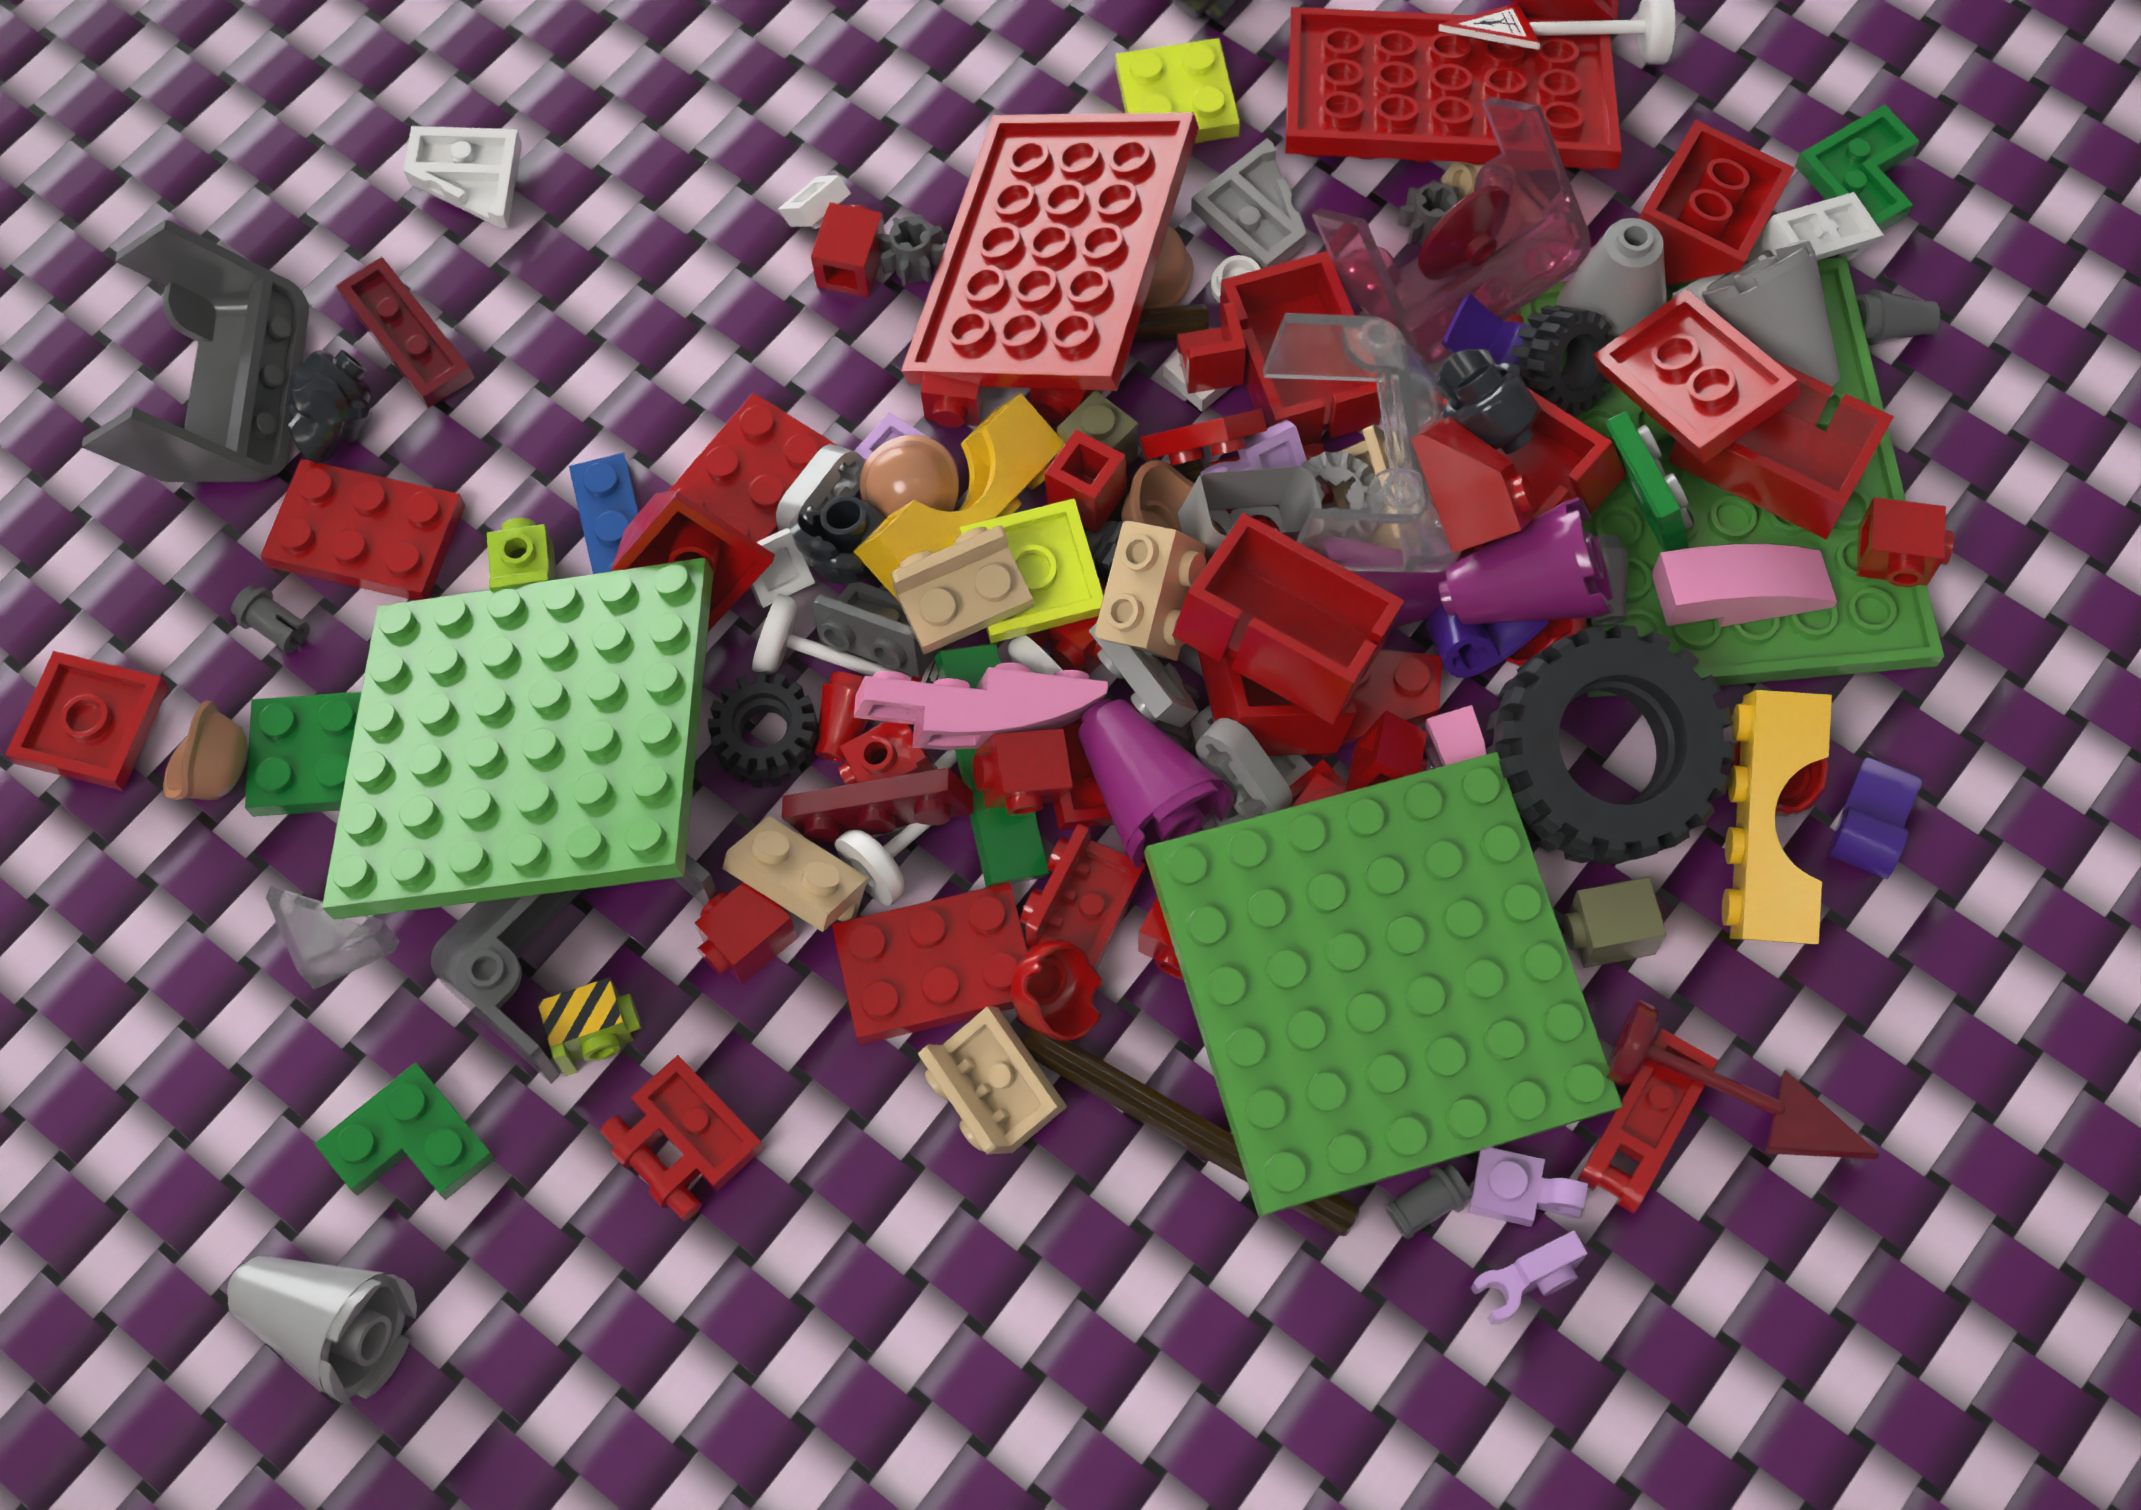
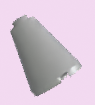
(1620, 276)
(1781, 309)
(326, 1320)

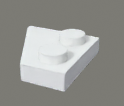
(466, 168)

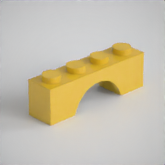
(1002, 457)
(1769, 892)

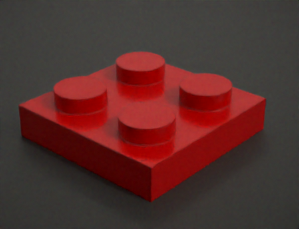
(87, 720)

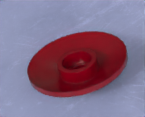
(1465, 234)

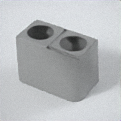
(1248, 488)

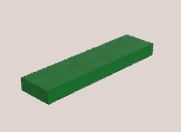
(1006, 843)

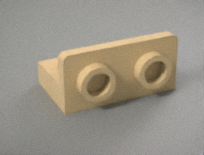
(961, 588)

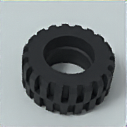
(1683, 725)

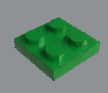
(299, 753)

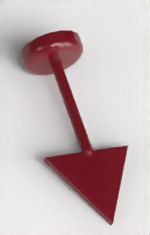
(1799, 1119)

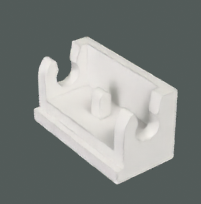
(1831, 226)

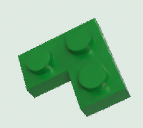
(1856, 162)
(401, 1121)

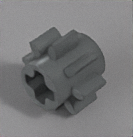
(1426, 208)
(911, 249)

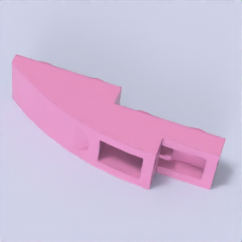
(960, 717)

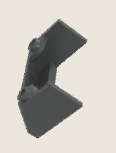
(247, 350)
(480, 953)

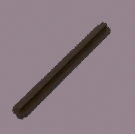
(1169, 1119)

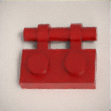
(696, 1124)

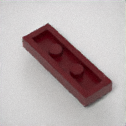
(405, 332)
(878, 805)

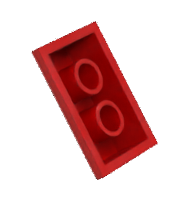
(1713, 203)

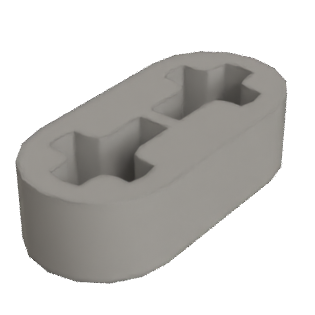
(828, 475)
(1245, 767)

